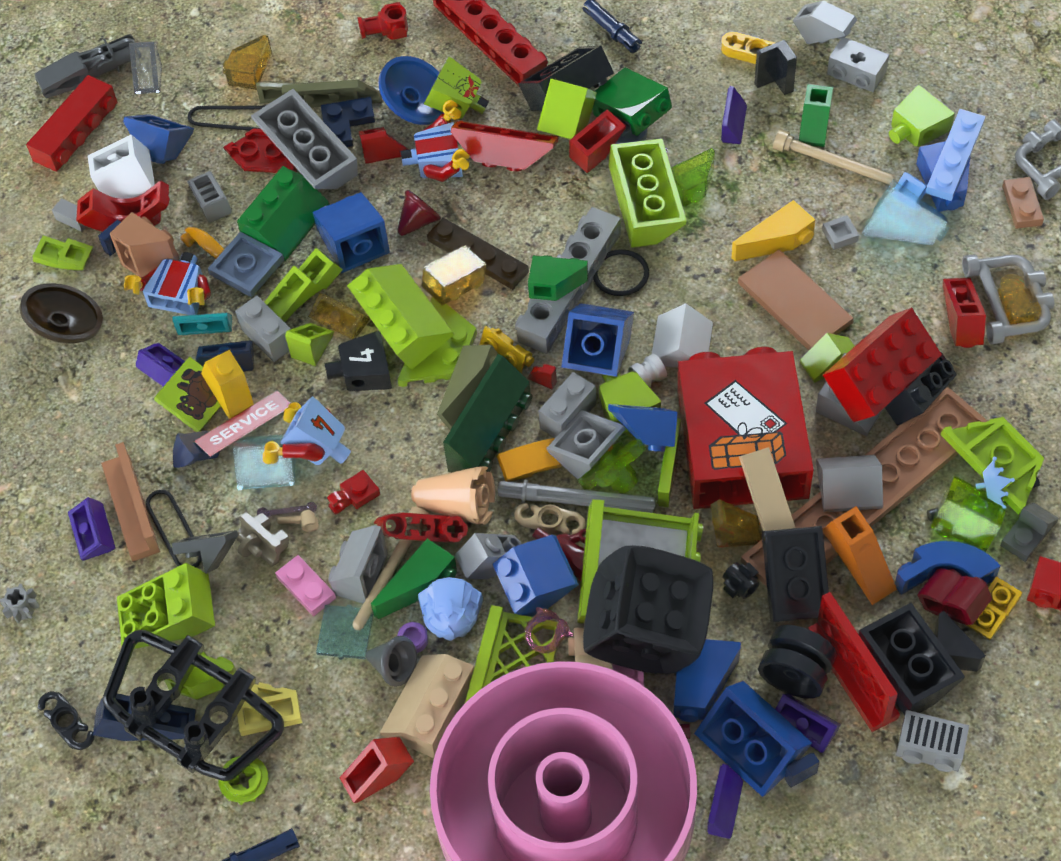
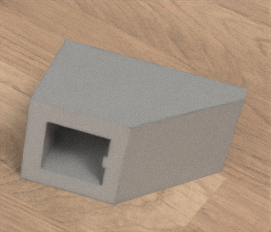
(823, 22)
(481, 552)

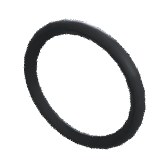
(626, 292)

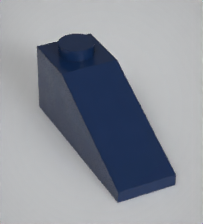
(169, 724)

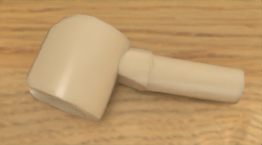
(306, 518)

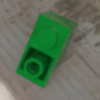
(816, 115)
(555, 277)

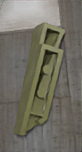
(320, 92)

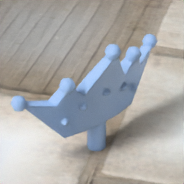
(994, 483)

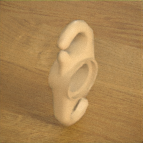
(564, 516)

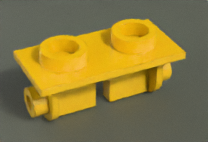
(504, 346)

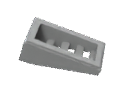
(211, 197)

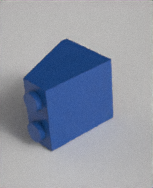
(352, 231)
(596, 339)

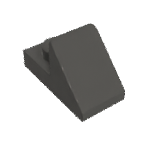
(1028, 531)
(210, 547)

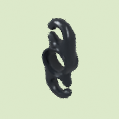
(67, 733)

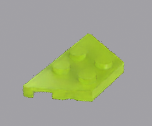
(443, 360)
(998, 438)

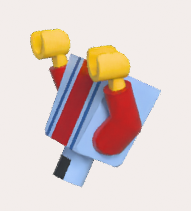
(437, 149)
(173, 285)
(310, 436)

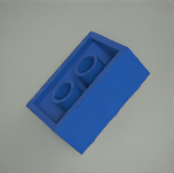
(752, 737)

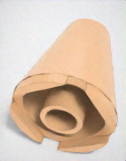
(458, 494)

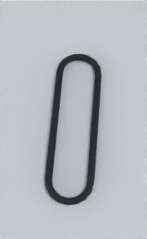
(160, 529)

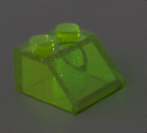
(968, 515)

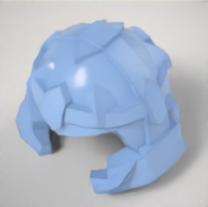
(450, 607)

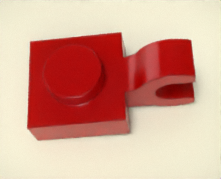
(356, 491)

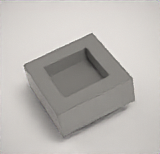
(840, 232)

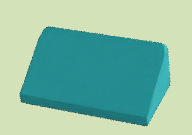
(203, 323)

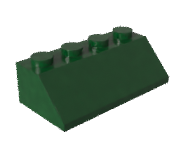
(488, 417)

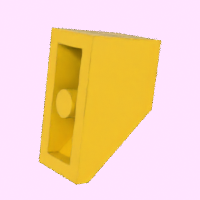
(228, 383)

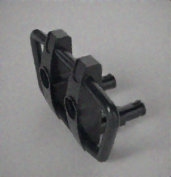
(199, 735)

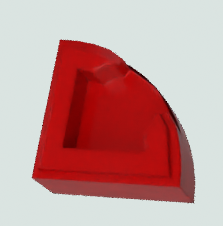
(544, 376)

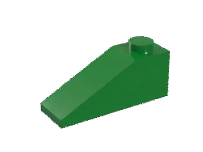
(423, 567)

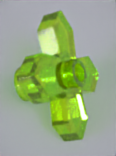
(614, 468)

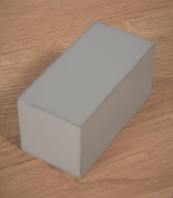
(67, 213)

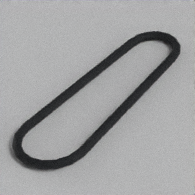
(221, 125)

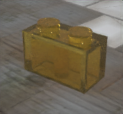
(453, 275)

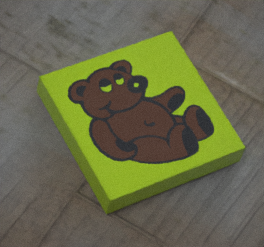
(189, 396)

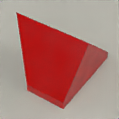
(379, 145)

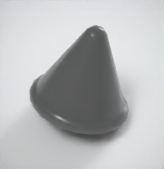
(394, 660)

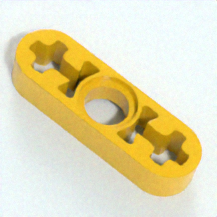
(740, 40)

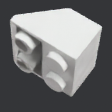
(122, 168)

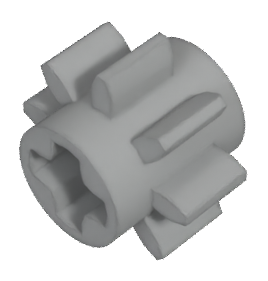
(19, 603)

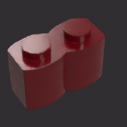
(957, 595)

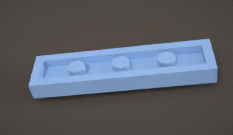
(955, 155)

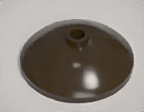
(60, 313)

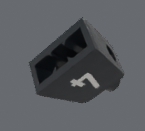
(362, 364)

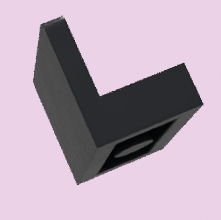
(777, 65)

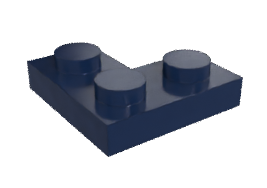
(345, 114)

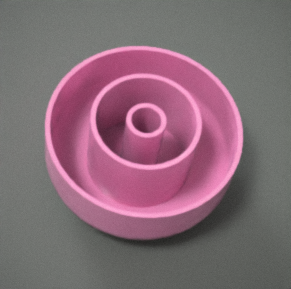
(564, 771)

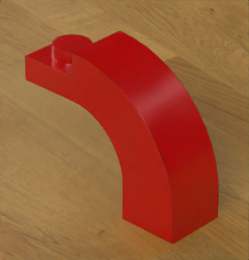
(101, 210)

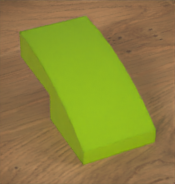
(62, 255)

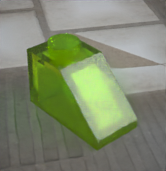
(694, 177)

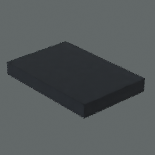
(795, 572)

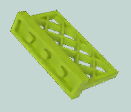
(493, 646)

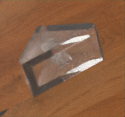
(145, 67)

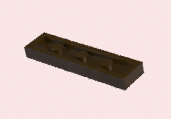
(499, 264)

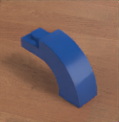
(945, 555)

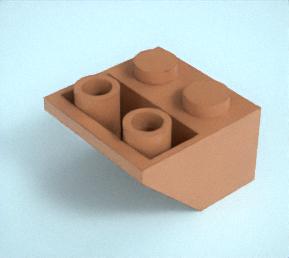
(142, 245)

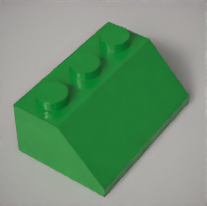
(282, 212)

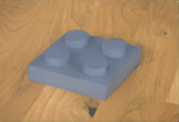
(246, 264)

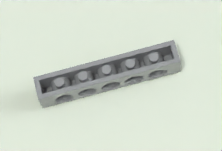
(591, 242)

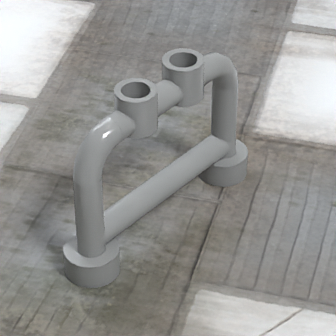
(1047, 183)
(1033, 280)

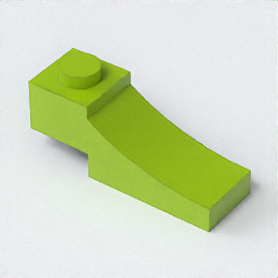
(302, 283)

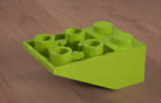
(168, 605)

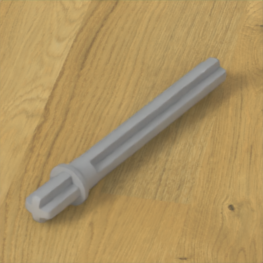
(538, 492)

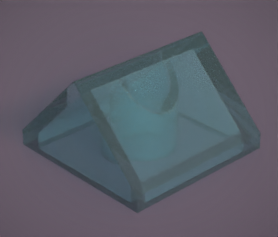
(253, 472)

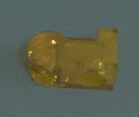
(1016, 301)

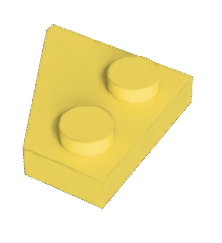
(281, 699)

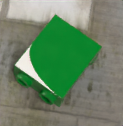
(633, 99)

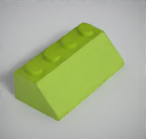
(646, 191)
(401, 312)

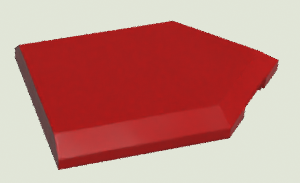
(258, 153)

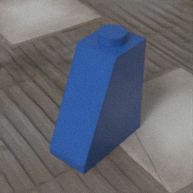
(926, 163)
(704, 679)

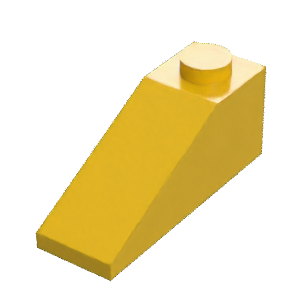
(780, 231)

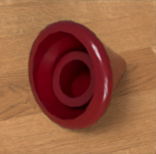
(415, 214)

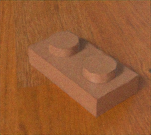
(1023, 202)

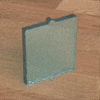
(339, 637)

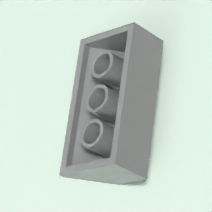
(307, 141)

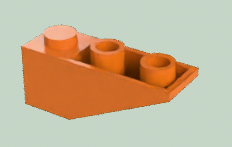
(861, 554)

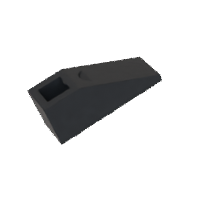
(921, 391)

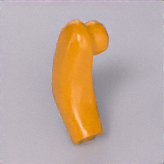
(203, 239)

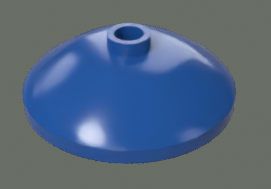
(405, 86)

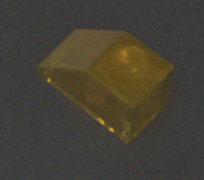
(248, 63)

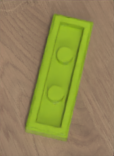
(668, 469)

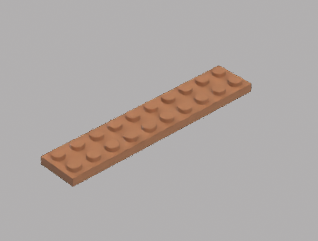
(907, 460)

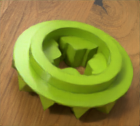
(256, 785)

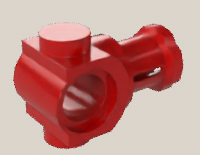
(389, 22)

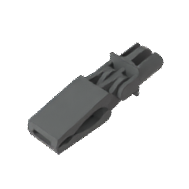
(72, 69)

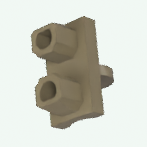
(258, 541)

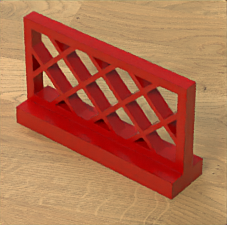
(856, 667)

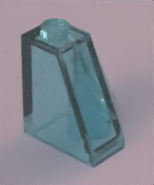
(905, 218)

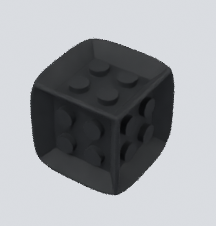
(648, 610)

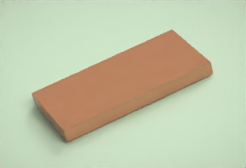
(794, 299)

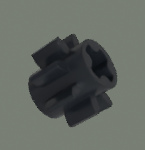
(740, 580)

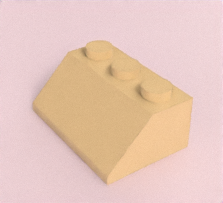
(429, 702)

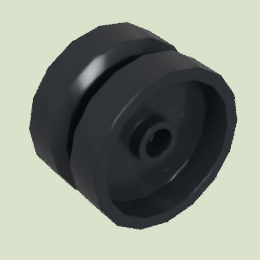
(797, 661)

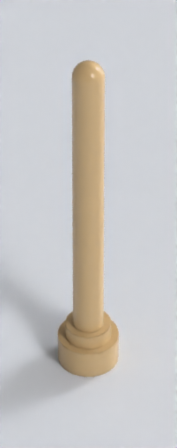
(785, 141)
(387, 572)

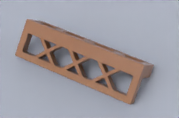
(130, 505)

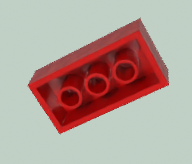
(882, 365)

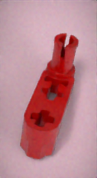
(435, 531)

